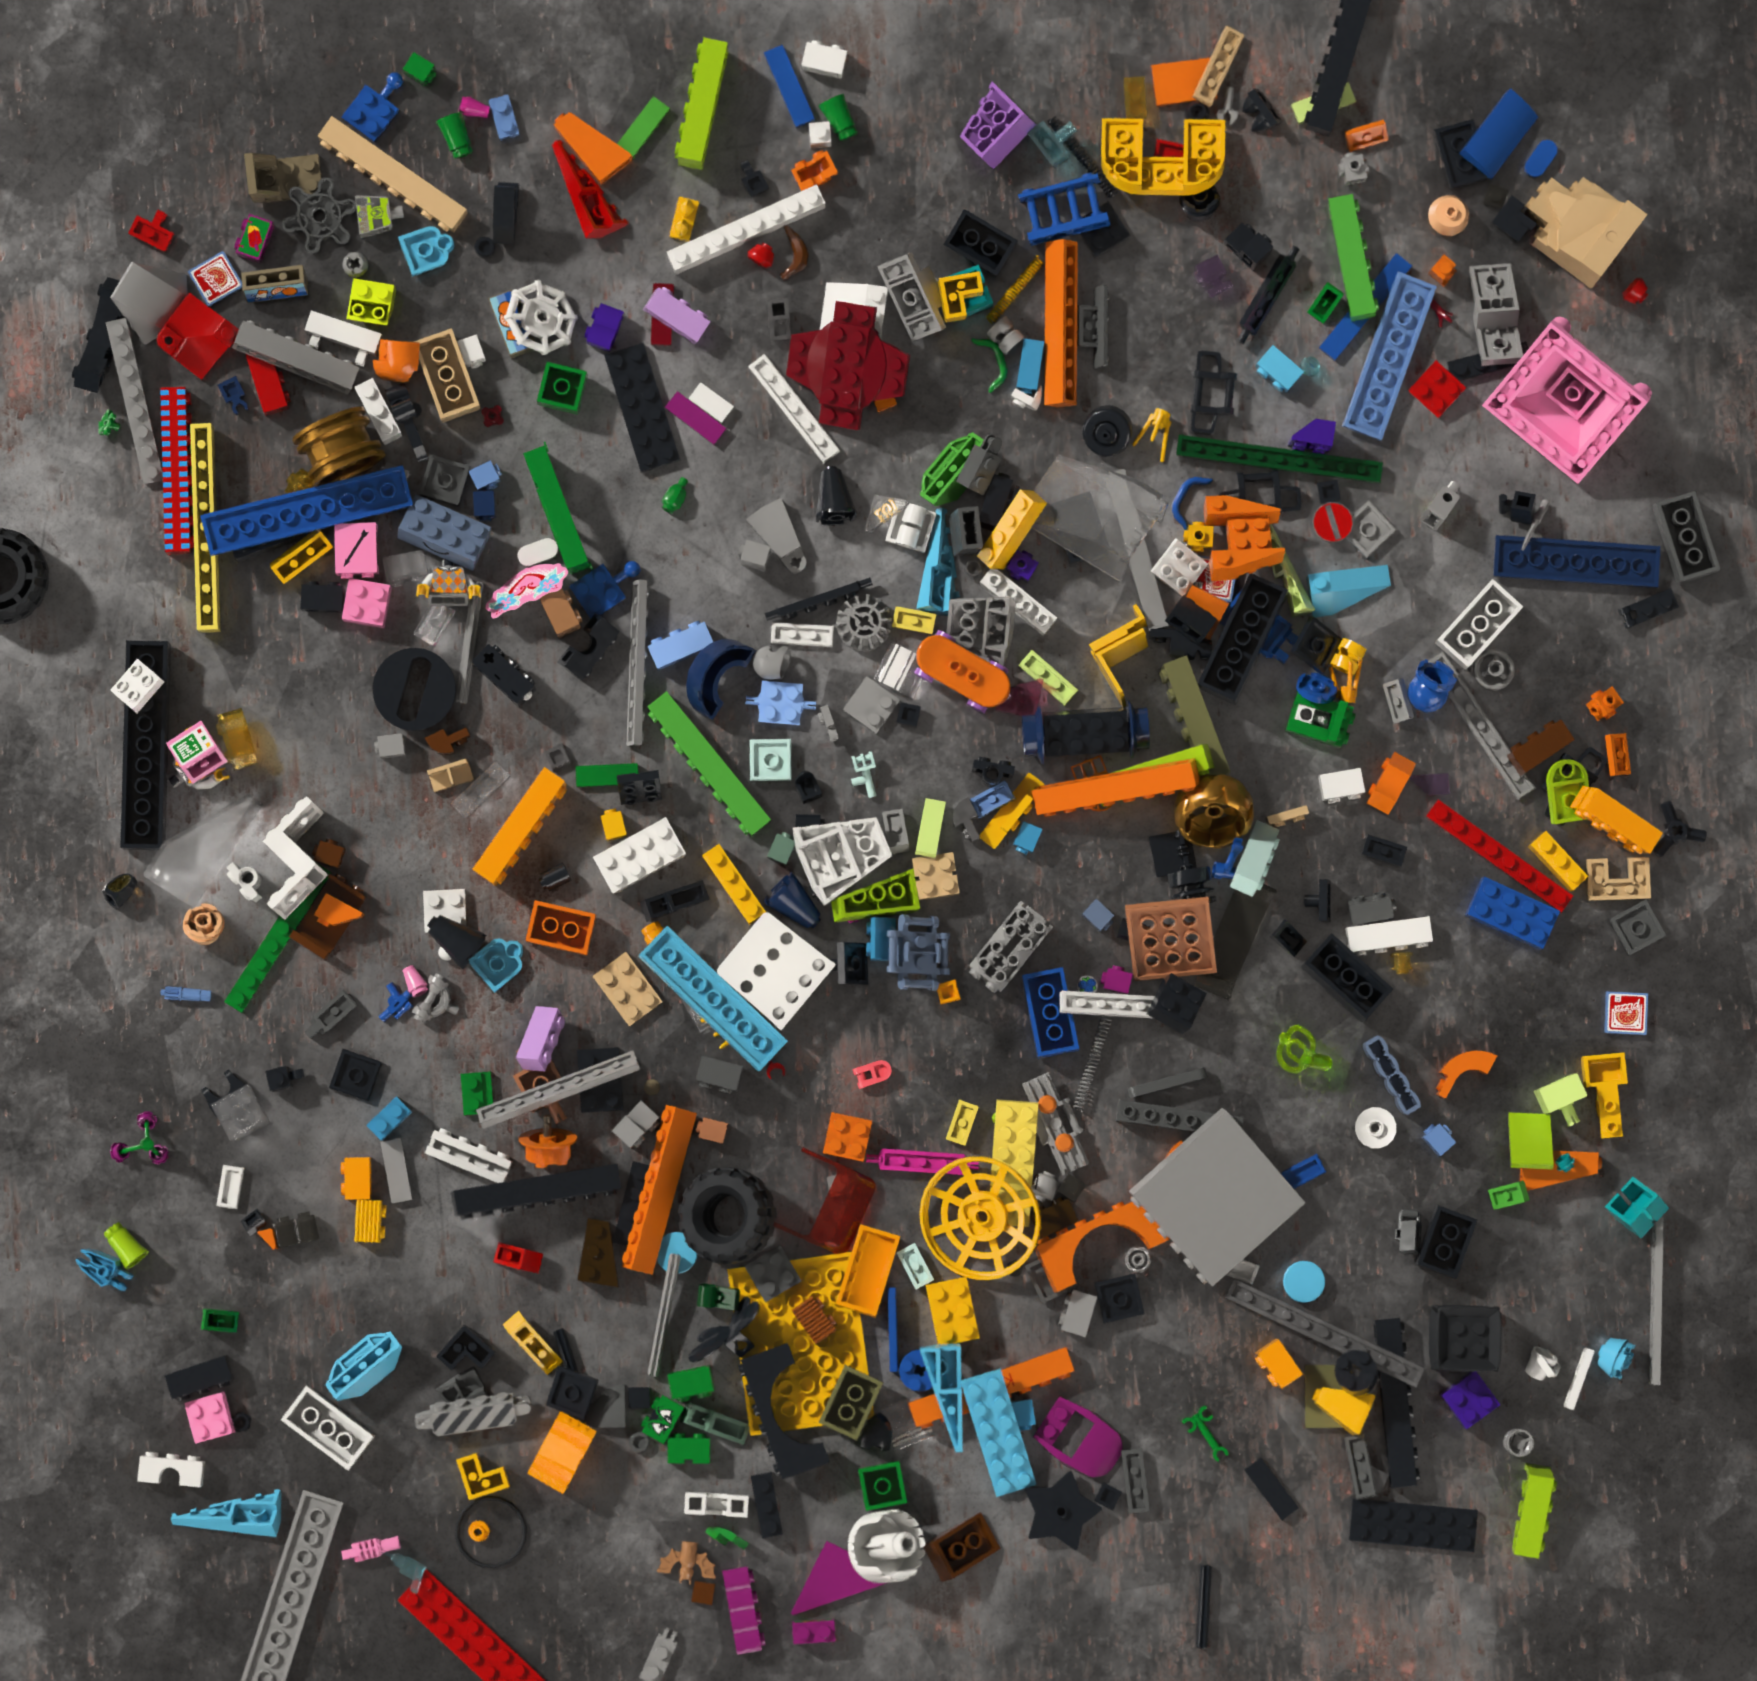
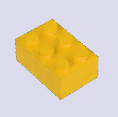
(952, 1311)

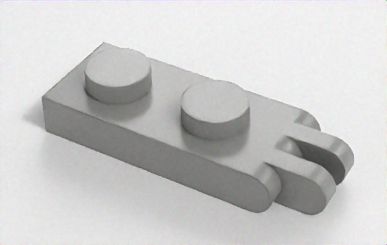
(659, 1656)

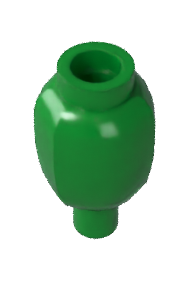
(674, 496)

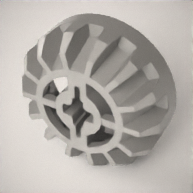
(879, 633)

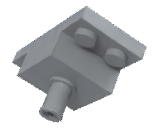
(914, 295)

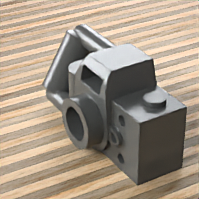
(1409, 1232)

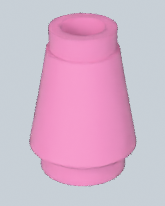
(416, 984)

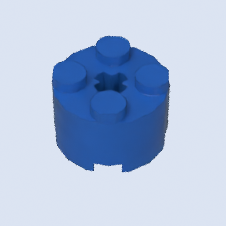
(906, 1371)

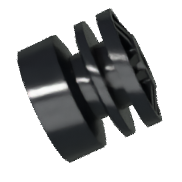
(1191, 883)

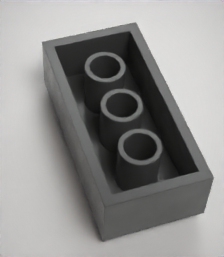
(1686, 537)

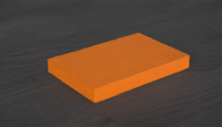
(1177, 81)

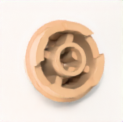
(1448, 215)
(203, 924)

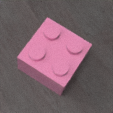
(366, 603)

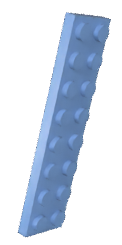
(1389, 356)

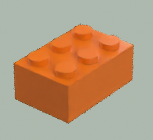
(561, 928)

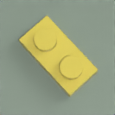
(914, 620)
(962, 1122)

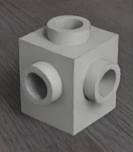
(1351, 175)

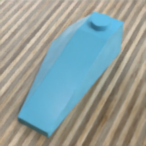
(1343, 588)

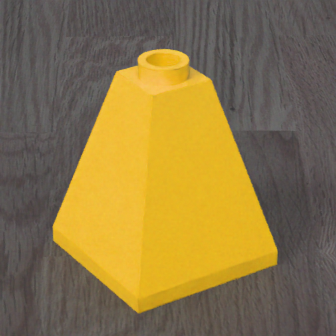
(1344, 1408)

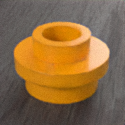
(478, 1525)

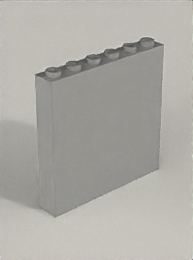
(1216, 1197)

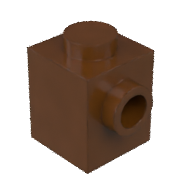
(329, 853)

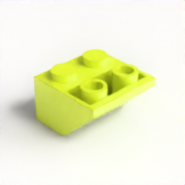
(371, 302)

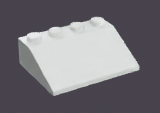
(855, 293)

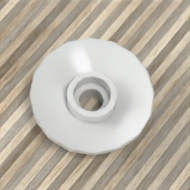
(1386, 1126)

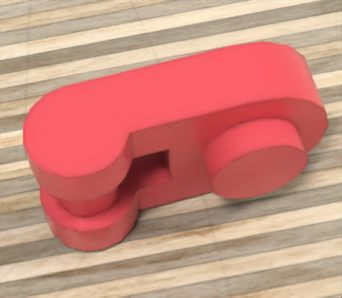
(879, 1070)

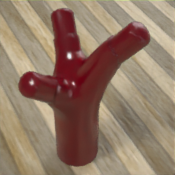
(1441, 313)

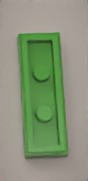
(643, 126)

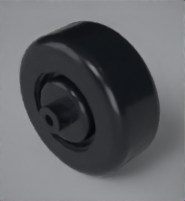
(1107, 430)

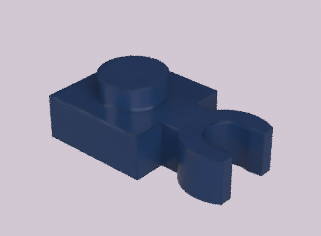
(232, 392)

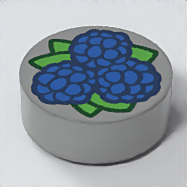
(1087, 984)

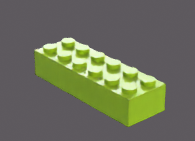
(703, 102)

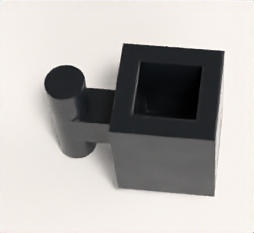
(1521, 507)

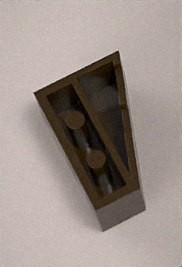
(598, 1255)

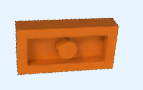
(1366, 135)
(1618, 754)

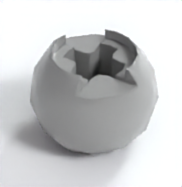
(353, 257)

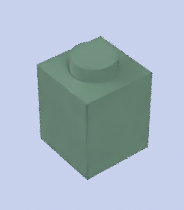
(782, 848)

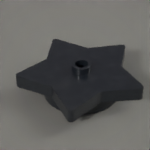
(1046, 1503)

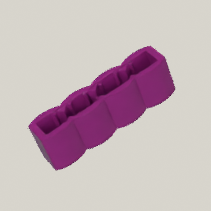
(742, 1609)

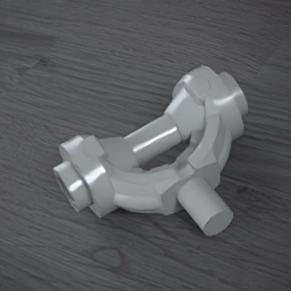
(437, 985)

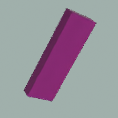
(695, 418)

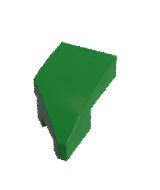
(723, 1536)

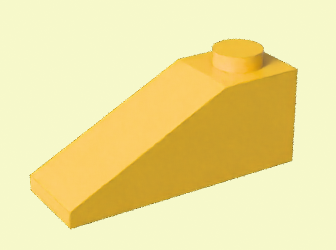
(532, 1342)

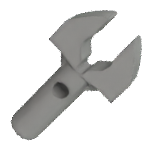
(1228, 106)

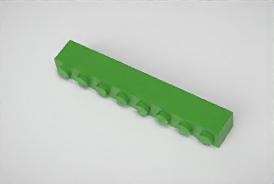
(709, 764)

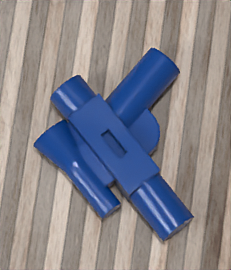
(397, 1003)

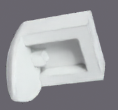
(1023, 400)

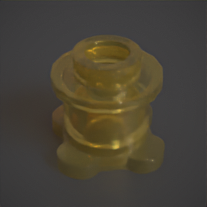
(1402, 962)

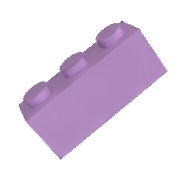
(677, 314)
(540, 1038)

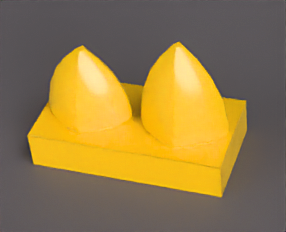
(684, 219)

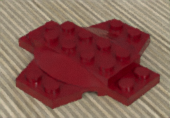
(847, 365)

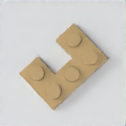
(1634, 887)

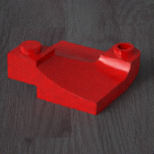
(196, 335)

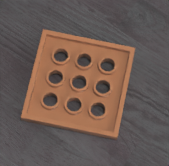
(1178, 910)

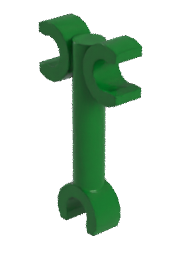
(1198, 1421)

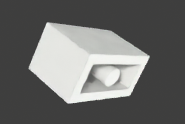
(824, 59)
(1341, 784)

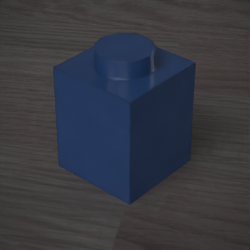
(484, 505)

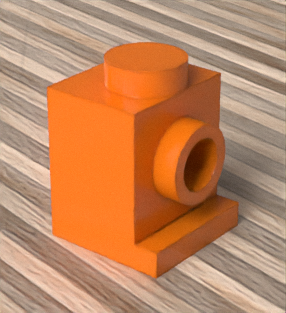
(1443, 270)

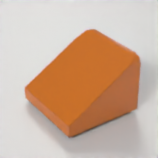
(269, 1236)

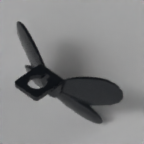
(715, 1337)

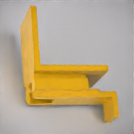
(1118, 647)

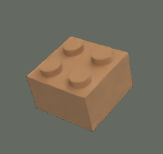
(560, 613)

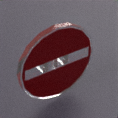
(1332, 522)

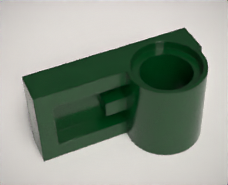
(718, 1296)

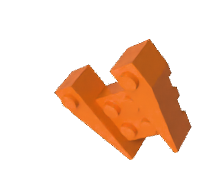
(1247, 536)

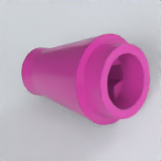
(472, 107)

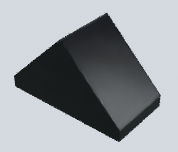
(1288, 938)

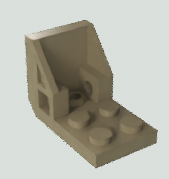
(272, 178)

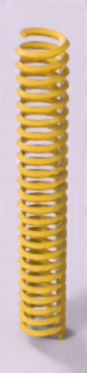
(1009, 291)

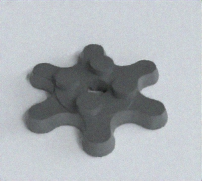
(304, 217)

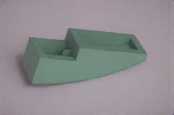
(715, 1423)

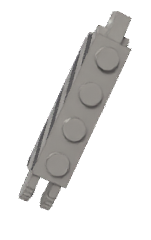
(473, 1414)

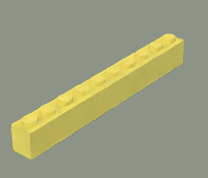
(204, 502)

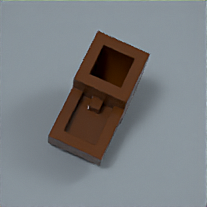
(444, 744)

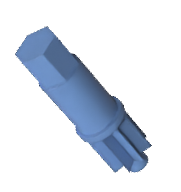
(188, 994)

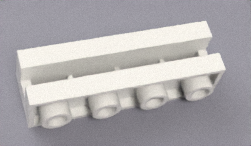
(1389, 935)
(468, 1157)

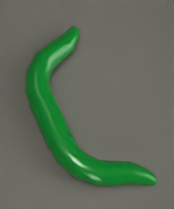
(1000, 360)

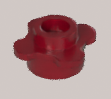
(487, 412)

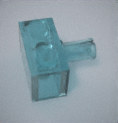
(1051, 142)

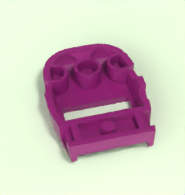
(1098, 1449)

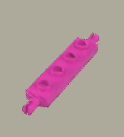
(917, 1161)

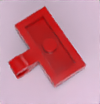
(152, 232)

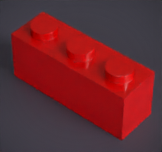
(268, 386)

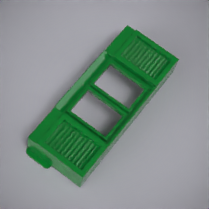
(556, 510)

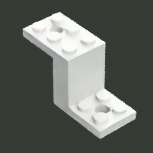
(283, 843)

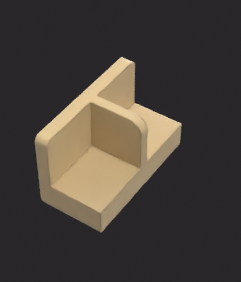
(450, 775)

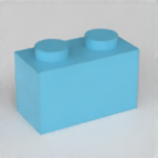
(1279, 369)

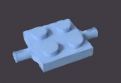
(780, 702)

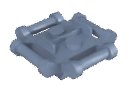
(918, 952)

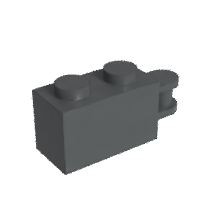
(981, 465)

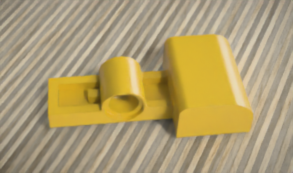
(1606, 1074)

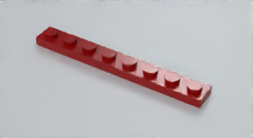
(1499, 856)

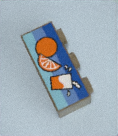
(274, 283)
(500, 306)

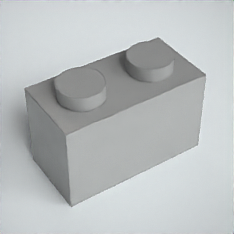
(754, 555)
(1078, 1312)

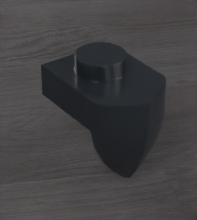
(807, 787)

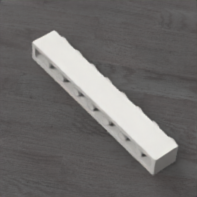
(746, 229)

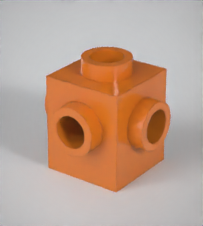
(1604, 703)

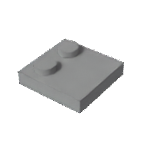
(871, 705)

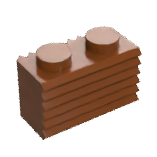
(814, 1319)

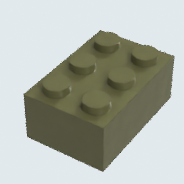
(850, 1402)

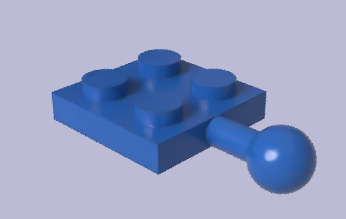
(371, 111)
(600, 590)

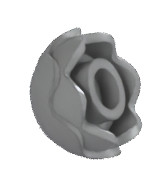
(1142, 1254)

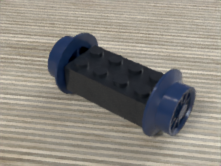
(1085, 731)

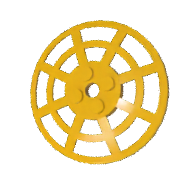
(971, 1223)

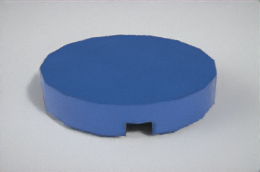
(1316, 688)

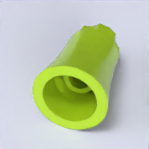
(125, 1245)

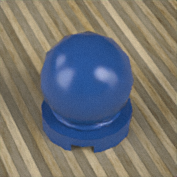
(1431, 686)

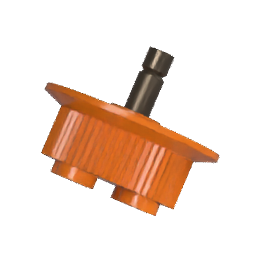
(547, 1144)

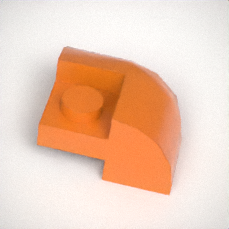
(397, 360)

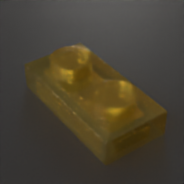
(1135, 97)

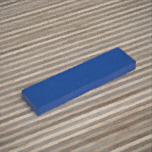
(789, 86)
(892, 1323)

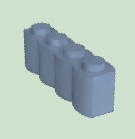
(1394, 1080)

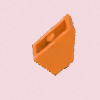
(335, 912)

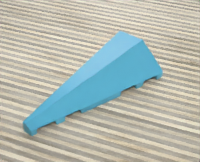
(939, 570)
(944, 1371)
(249, 1516)

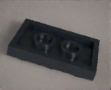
(1450, 143)

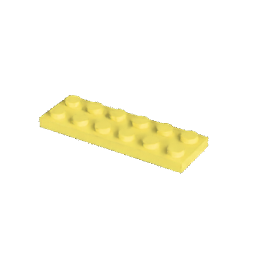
(1015, 1146)

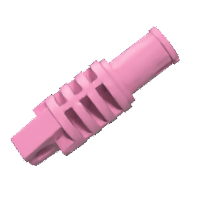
(371, 1548)

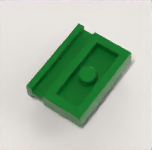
(476, 1091)

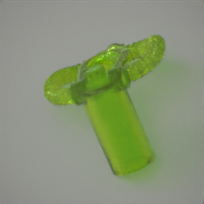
(1308, 1059)

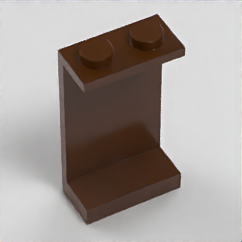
(318, 937)

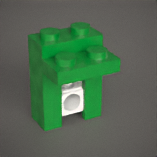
(1336, 733)

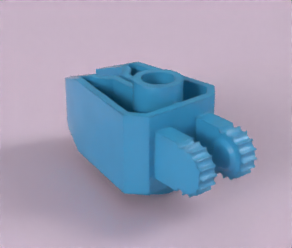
(103, 1268)

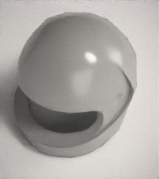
(771, 664)

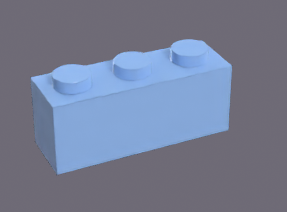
(679, 645)

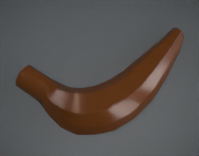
(799, 251)

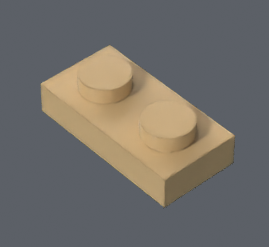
(1279, 819)

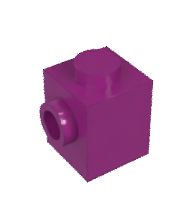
(1116, 980)

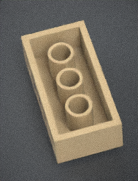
(447, 376)

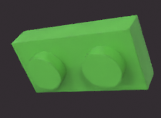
(1508, 1195)

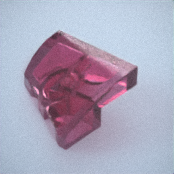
(1022, 699)

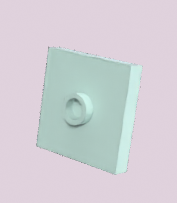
(770, 760)

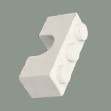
(378, 411)
(190, 1469)
(716, 1504)

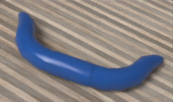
(1181, 494)

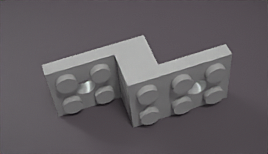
(1496, 314)

